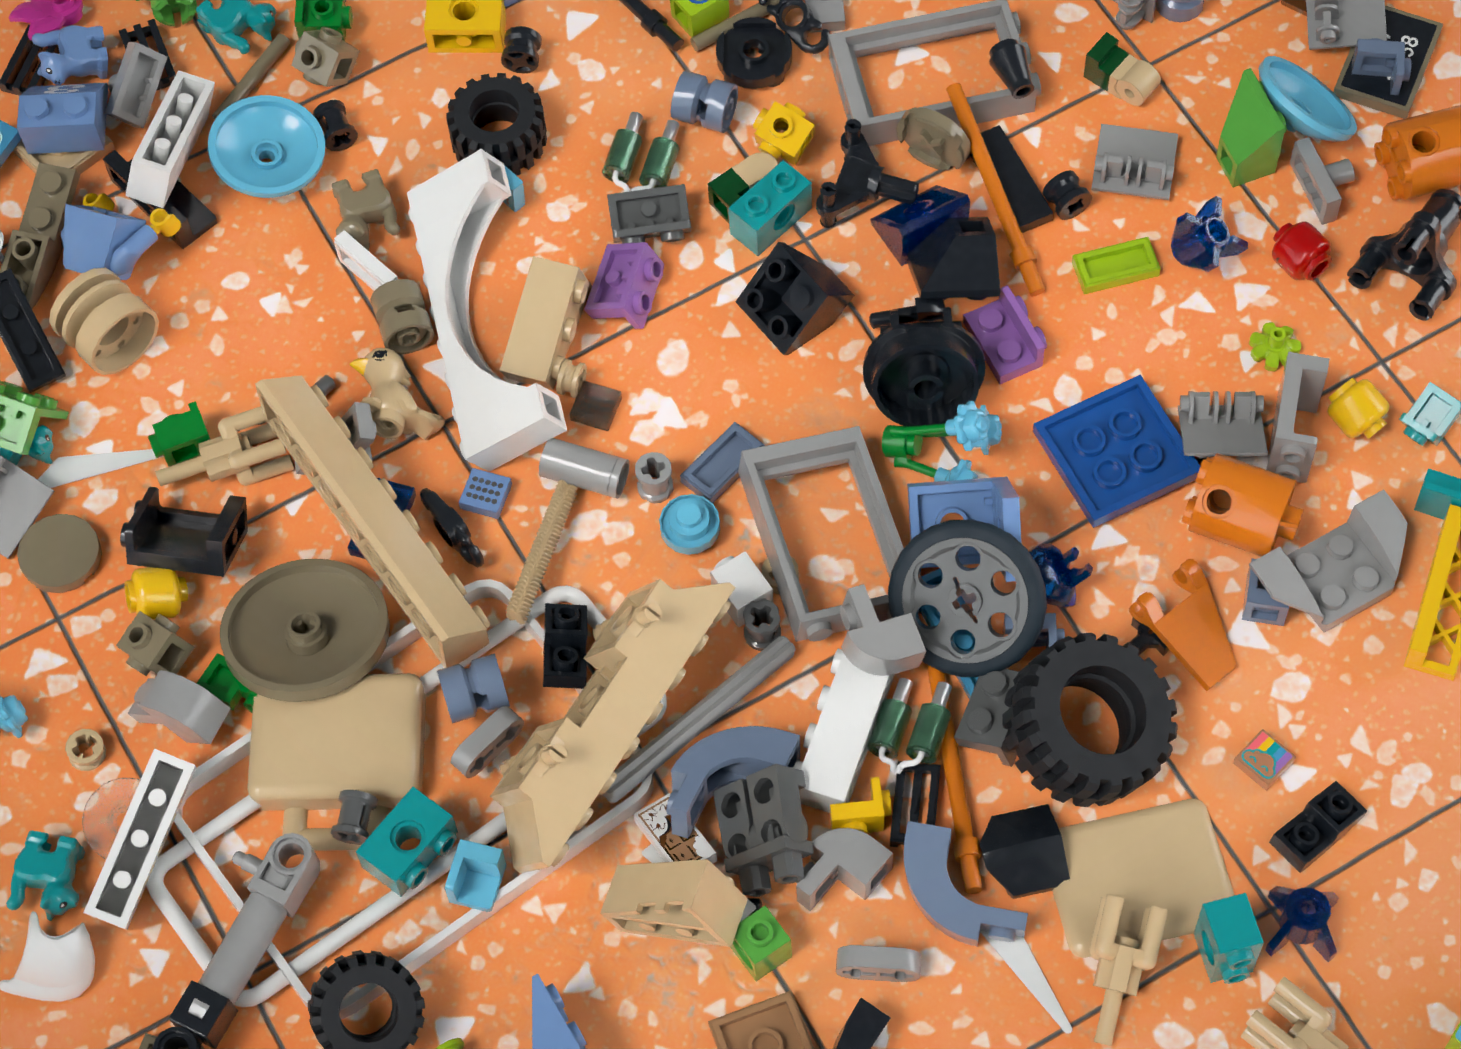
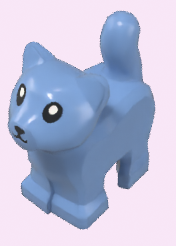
(79, 53)

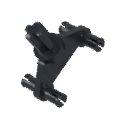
(860, 179)

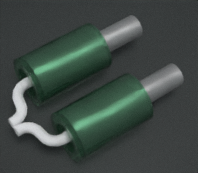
(625, 150)
(927, 732)

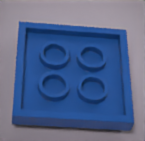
(1116, 450)

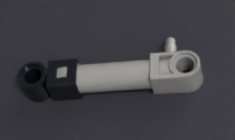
(275, 893)

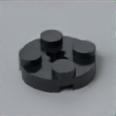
(758, 71)

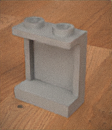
(1300, 390)

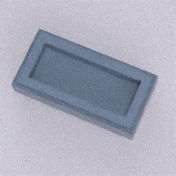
(719, 464)

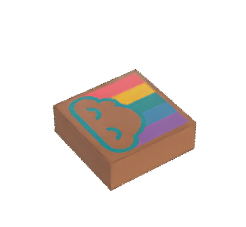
(1264, 759)

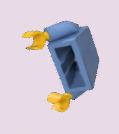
(107, 239)

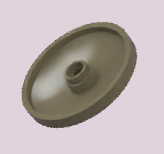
(304, 630)

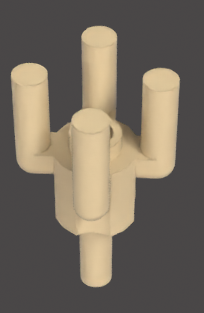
(234, 453)
(1122, 958)
(1300, 1009)

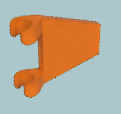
(1191, 628)

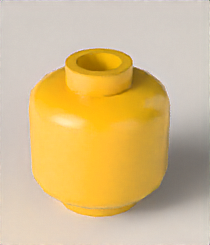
(1358, 408)
(155, 592)

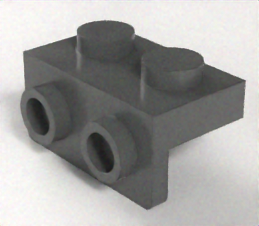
(649, 214)
(982, 720)

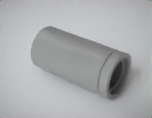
(584, 467)

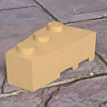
(545, 322)
(675, 902)

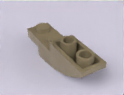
(38, 242)

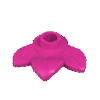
(47, 14)

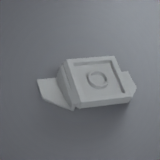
(1341, 569)

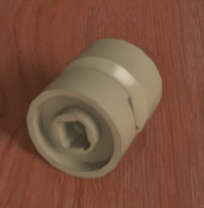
(402, 316)

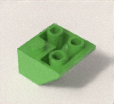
(1251, 134)

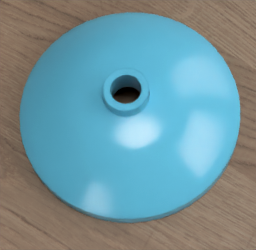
(1305, 101)
(271, 130)

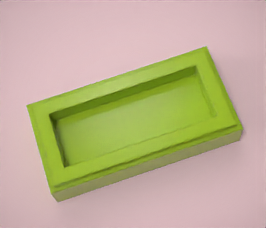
(1116, 265)

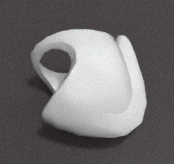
(53, 965)

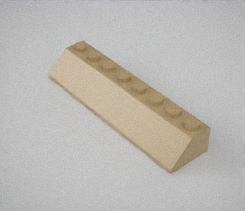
(373, 519)

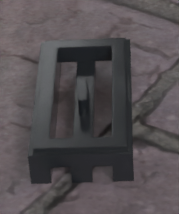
(140, 34)
(22, 65)
(922, 768)

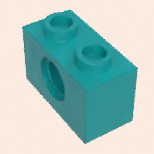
(770, 208)
(411, 818)
(1228, 939)

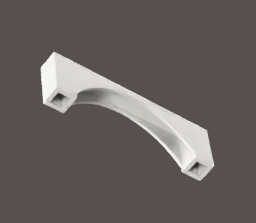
(450, 221)

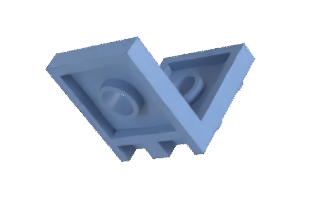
(979, 499)

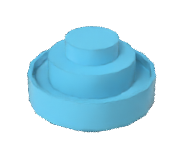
(689, 524)

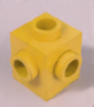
(792, 142)

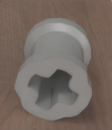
(654, 465)

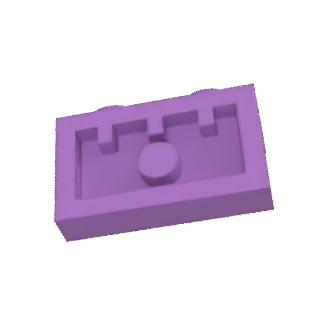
(625, 283)
(1007, 336)

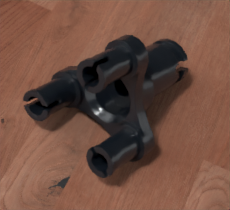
(1416, 252)

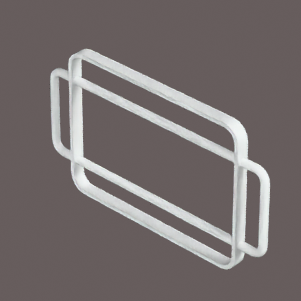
(289, 972)

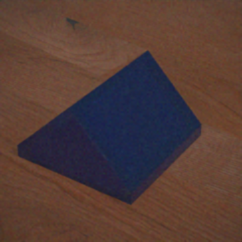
(909, 224)

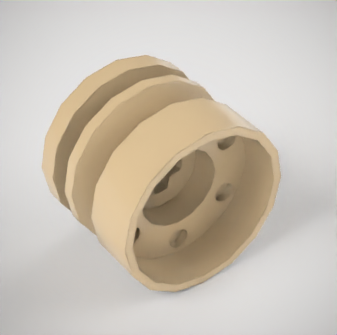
(103, 321)

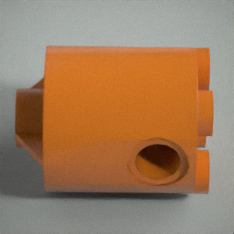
(1421, 153)
(1258, 506)

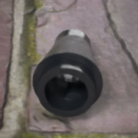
(1012, 67)

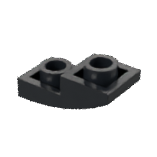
(565, 646)
(1318, 826)

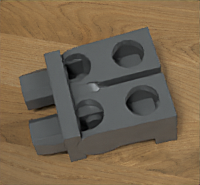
(764, 828)

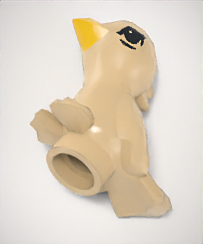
(390, 401)

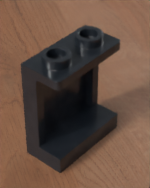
(184, 538)

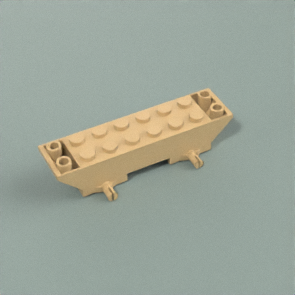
(573, 759)

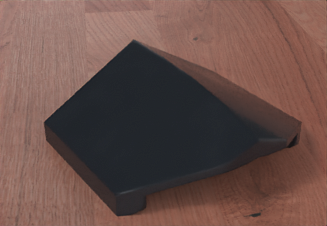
(1025, 851)

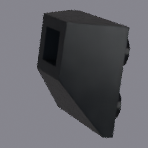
(957, 261)
(793, 298)

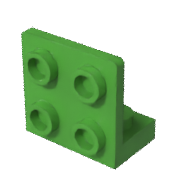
(21, 415)

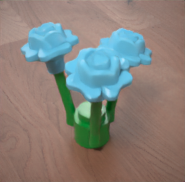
(971, 426)

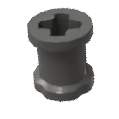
(759, 614)
(354, 816)

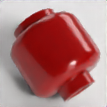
(1301, 251)

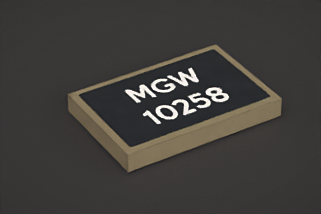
(1374, 91)

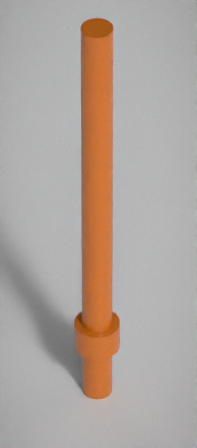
(1022, 254)
(965, 846)

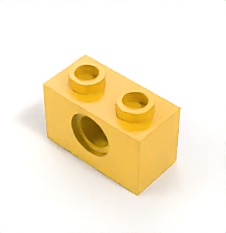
(465, 26)

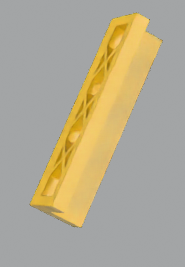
(1432, 602)

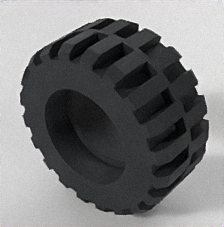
(1125, 685)

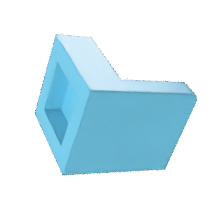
(475, 875)

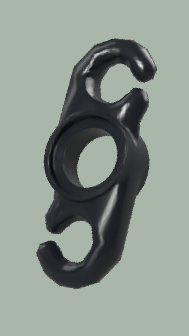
(800, 32)
(451, 527)

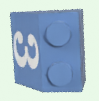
(63, 118)

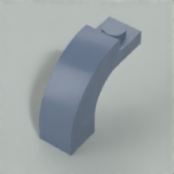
(720, 761)
(937, 898)

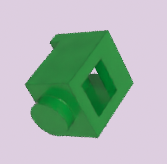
(322, 13)
(179, 436)

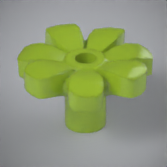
(1273, 345)

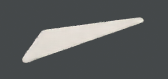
(75, 468)
(1024, 965)

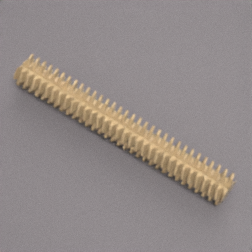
(541, 552)

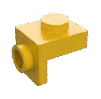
(863, 815)

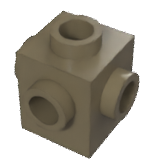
(324, 57)
(154, 645)

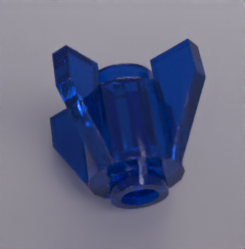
(1204, 238)
(1303, 919)

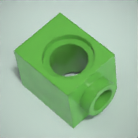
(761, 943)

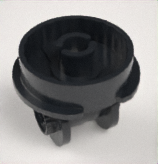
(923, 370)

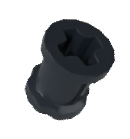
(335, 125)

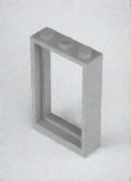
(849, 45)
(803, 456)

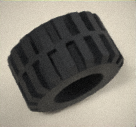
(493, 101)
(357, 970)

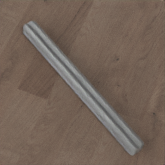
(699, 717)

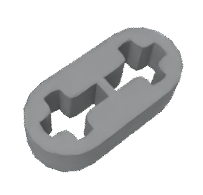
(487, 741)
(878, 963)

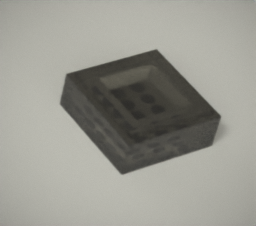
(595, 405)

